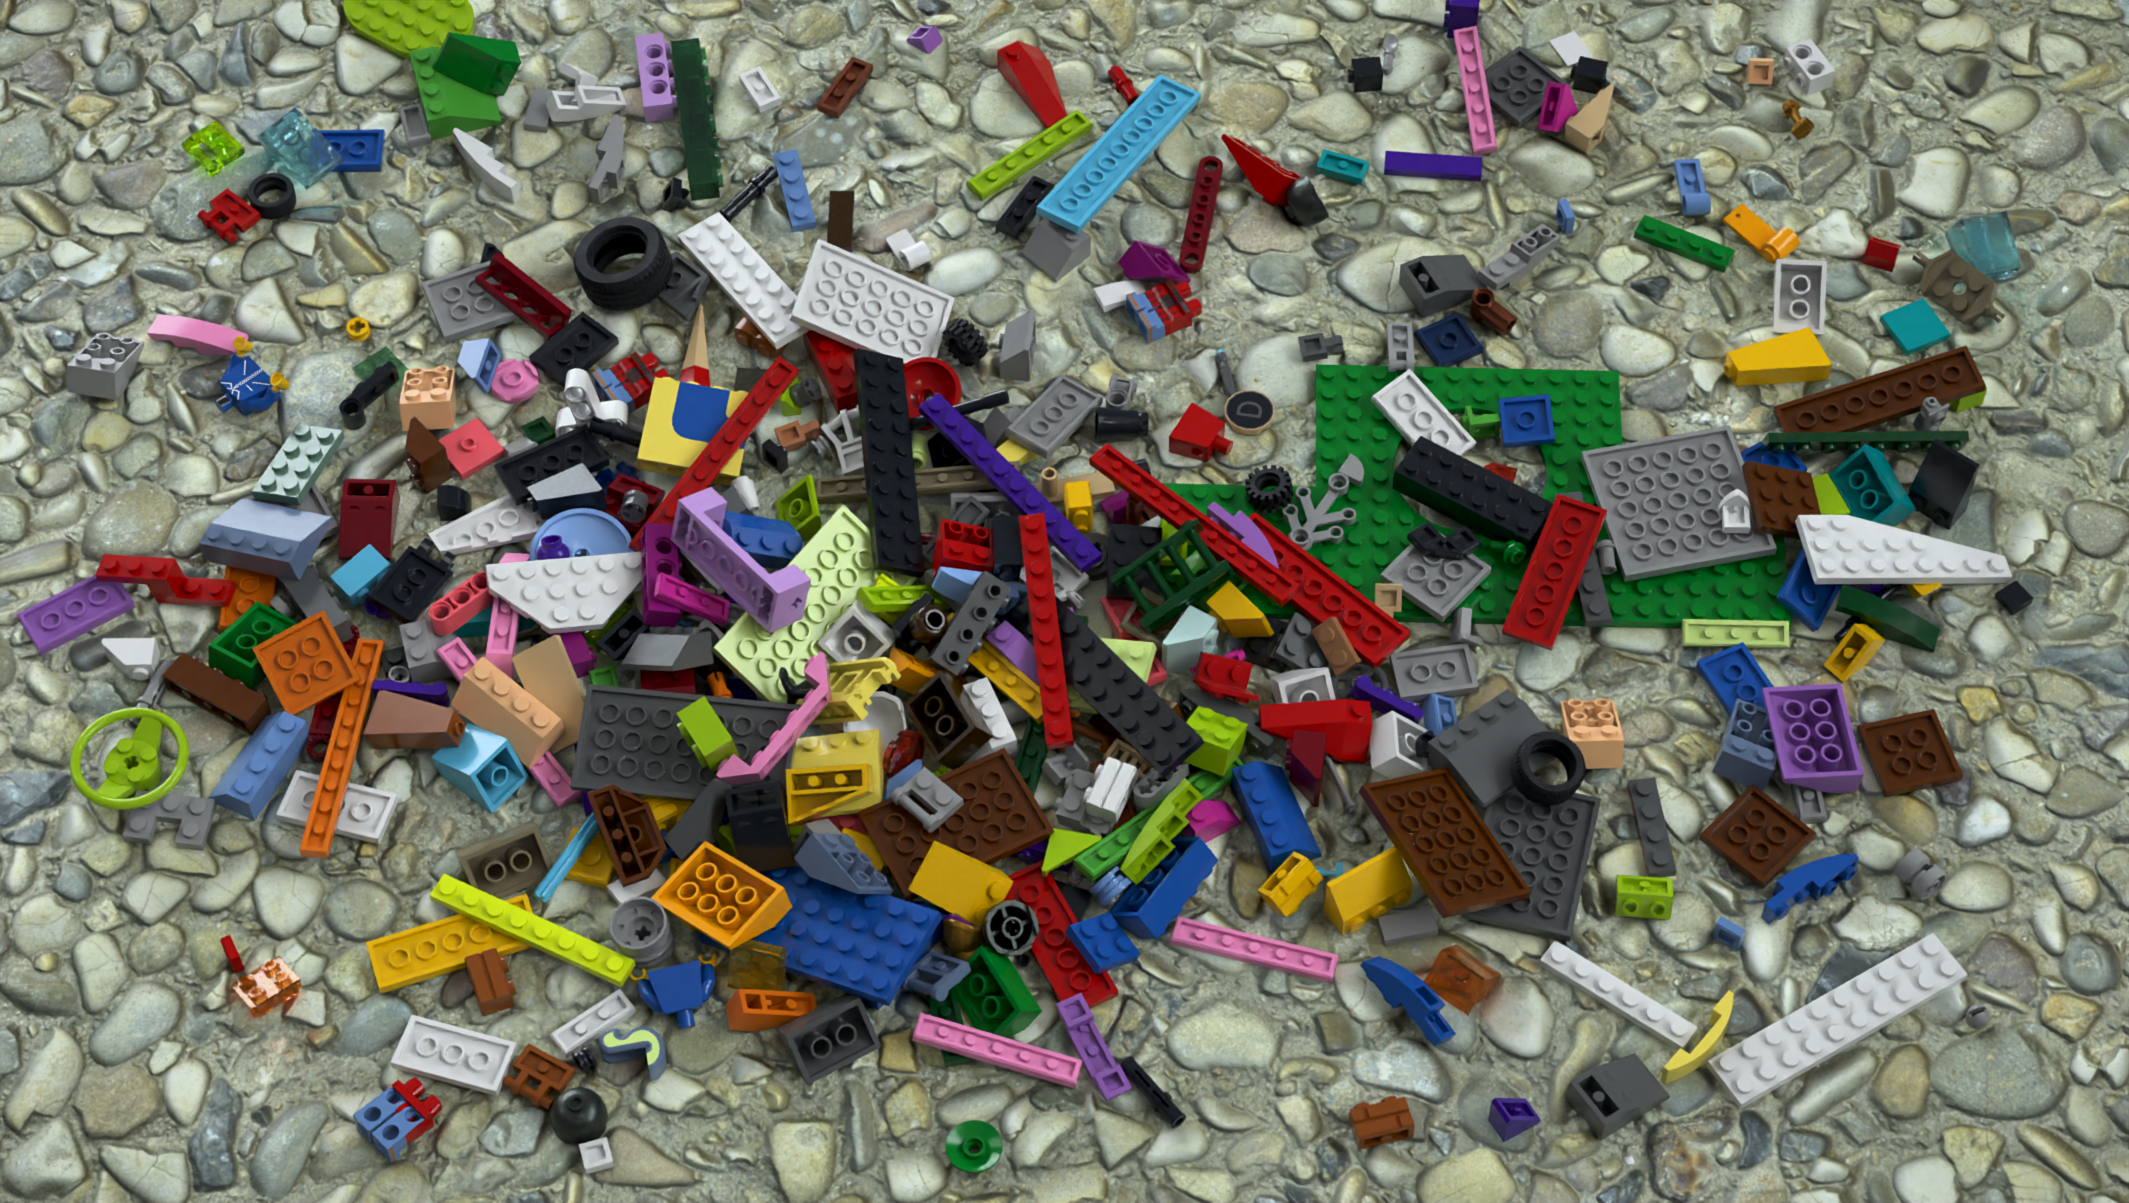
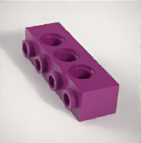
(654, 542)

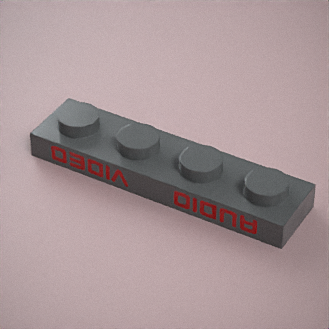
(1651, 828)

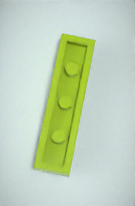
(896, 597)

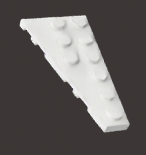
(487, 527)

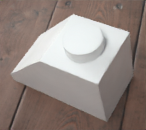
(133, 656)

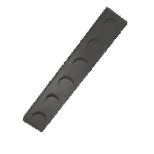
(1591, 588)

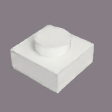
(596, 1155)

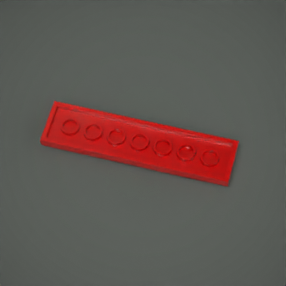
(1327, 595)

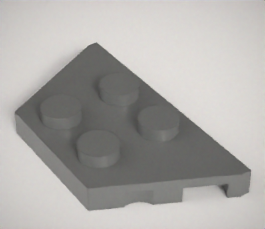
(684, 287)

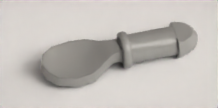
(1390, 44)

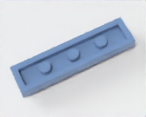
(794, 190)

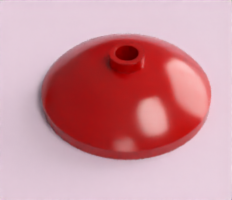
(926, 378)

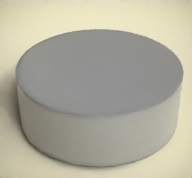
(282, 605)

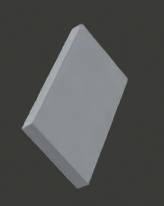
(1053, 416)

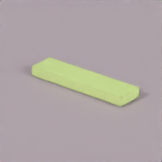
(1733, 632)

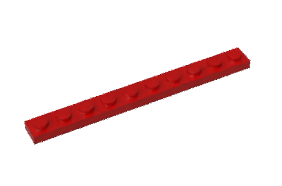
(725, 442)
(1177, 511)
(1046, 631)

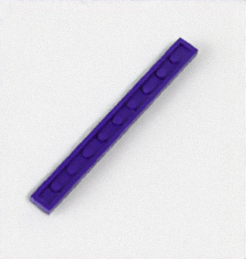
(1009, 481)

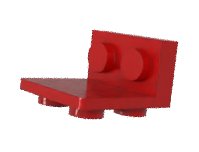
(1224, 677)

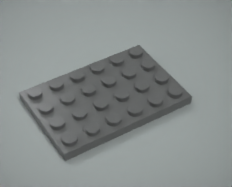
(1551, 856)

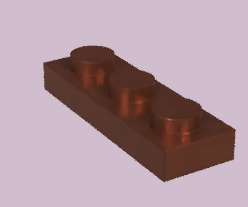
(845, 87)

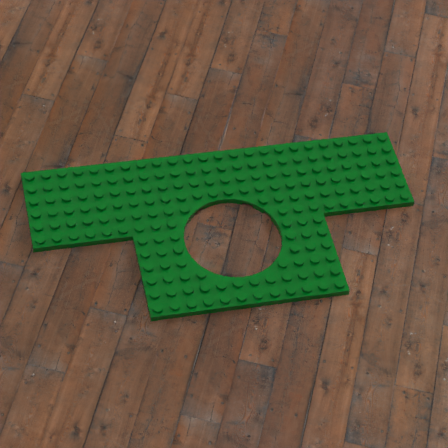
(1584, 419)

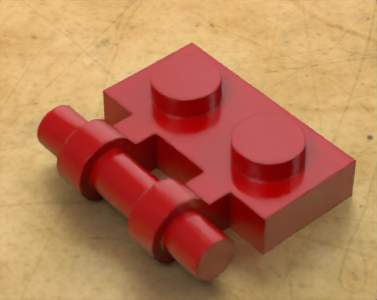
(235, 212)

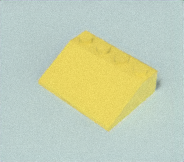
(845, 749)

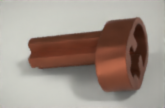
(1135, 513)

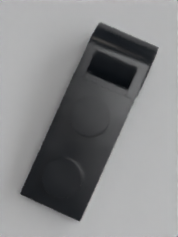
(366, 393)

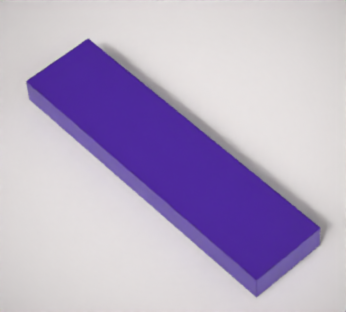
(1433, 165)

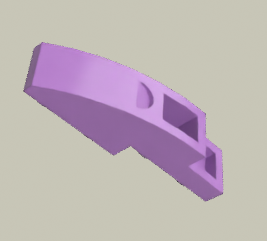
(1244, 530)

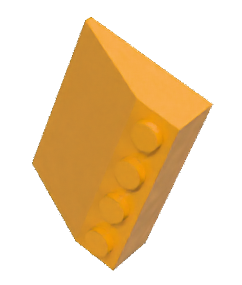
(723, 897)

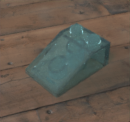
(300, 148)

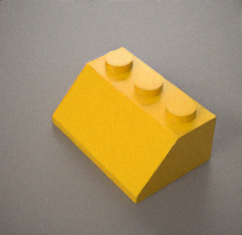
(1368, 891)

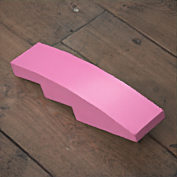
(195, 333)

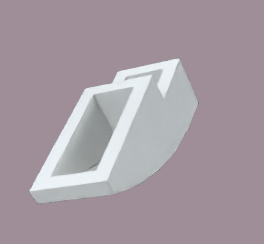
(584, 103)

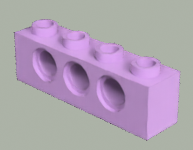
(655, 78)

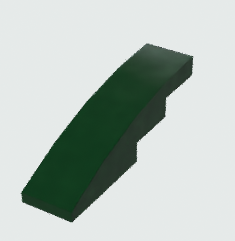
(1888, 617)

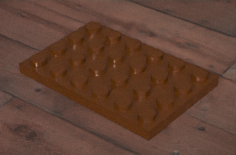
(991, 825)
(1444, 842)

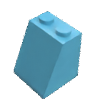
(482, 767)

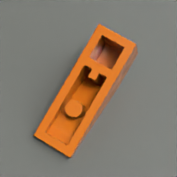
(766, 1009)

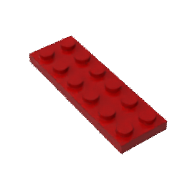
(1554, 572)
(1052, 949)

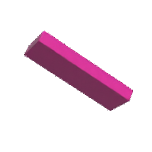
(691, 599)

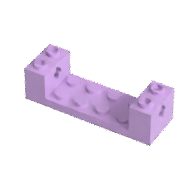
(769, 598)

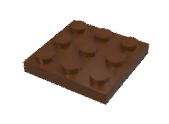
(1779, 497)
(1909, 753)
(1757, 836)

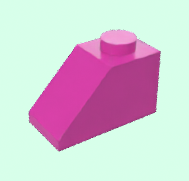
(1210, 820)

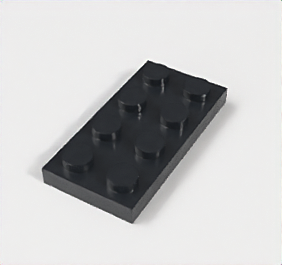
(550, 459)

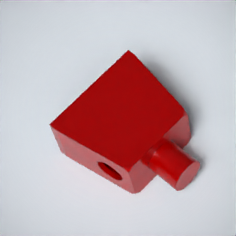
(1199, 435)

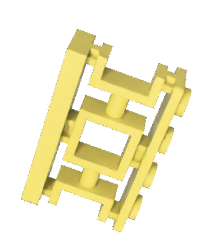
(852, 687)

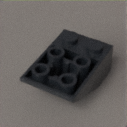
(760, 826)

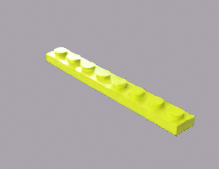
(532, 930)

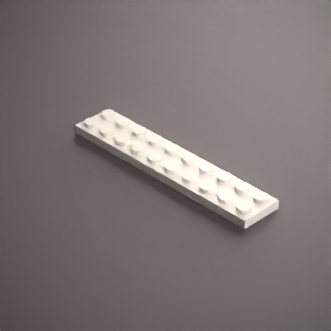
(1836, 1020)

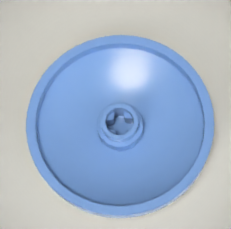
(585, 533)

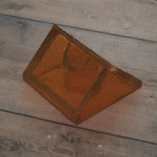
(1461, 978)

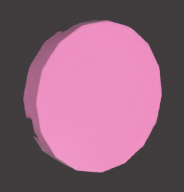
(514, 381)

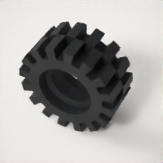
(964, 342)
(1271, 499)

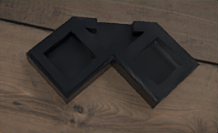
(1433, 544)

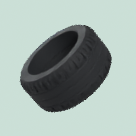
(1562, 749)

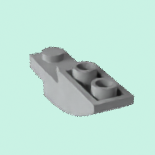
(611, 162)
(1520, 260)

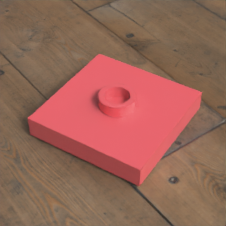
(471, 448)

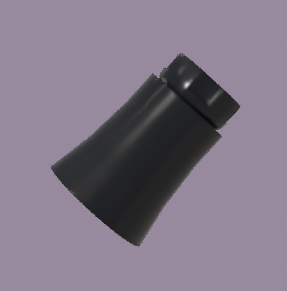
(1119, 423)

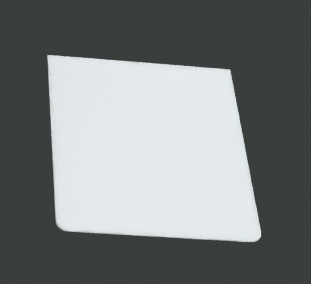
(1570, 48)

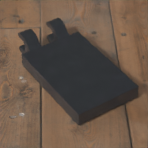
(412, 583)

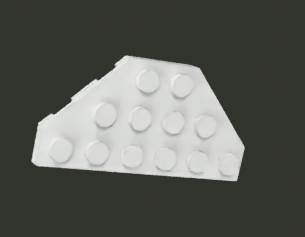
(567, 591)

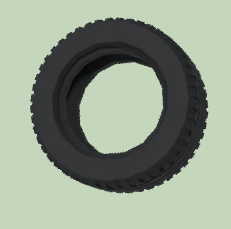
(616, 239)

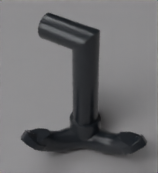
(793, 692)

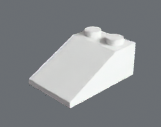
(1799, 295)

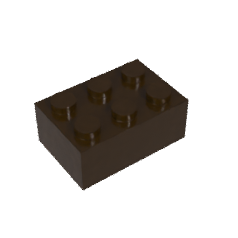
(947, 720)

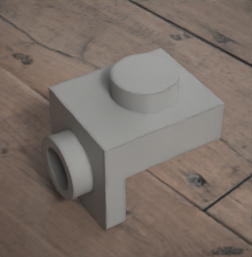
(1061, 766)

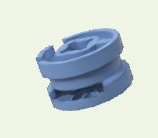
(1110, 886)

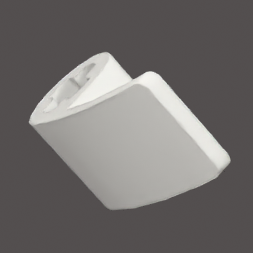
(907, 251)

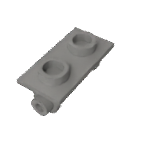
(1931, 415)

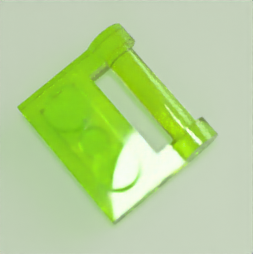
(219, 142)

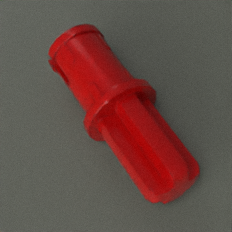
(1123, 84)

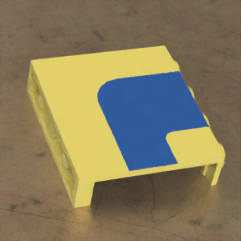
(681, 425)

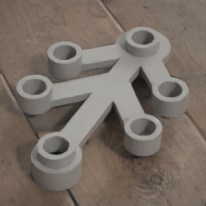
(1318, 516)

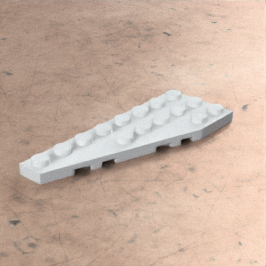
(1867, 552)

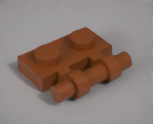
(542, 1069)

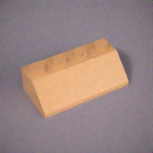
(506, 709)

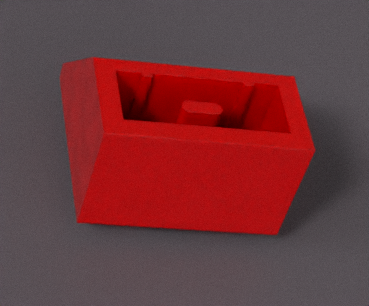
(962, 547)

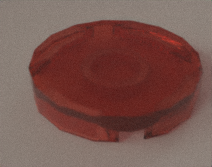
(903, 752)

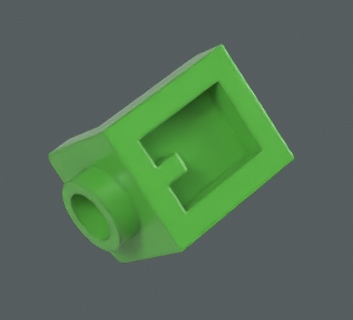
(1480, 426)

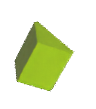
(800, 508)

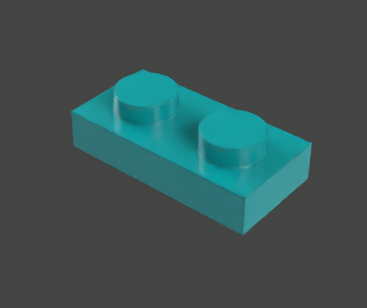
(1342, 167)

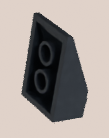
(1943, 484)

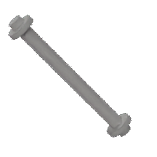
(1351, 807)

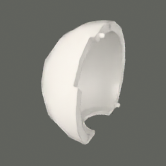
(885, 714)

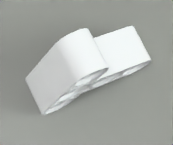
(585, 404)

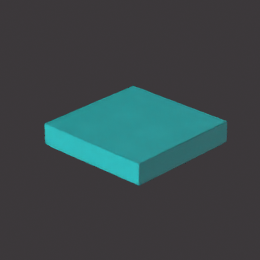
(1914, 327)

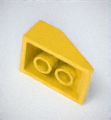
(960, 883)

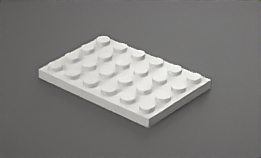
(870, 305)

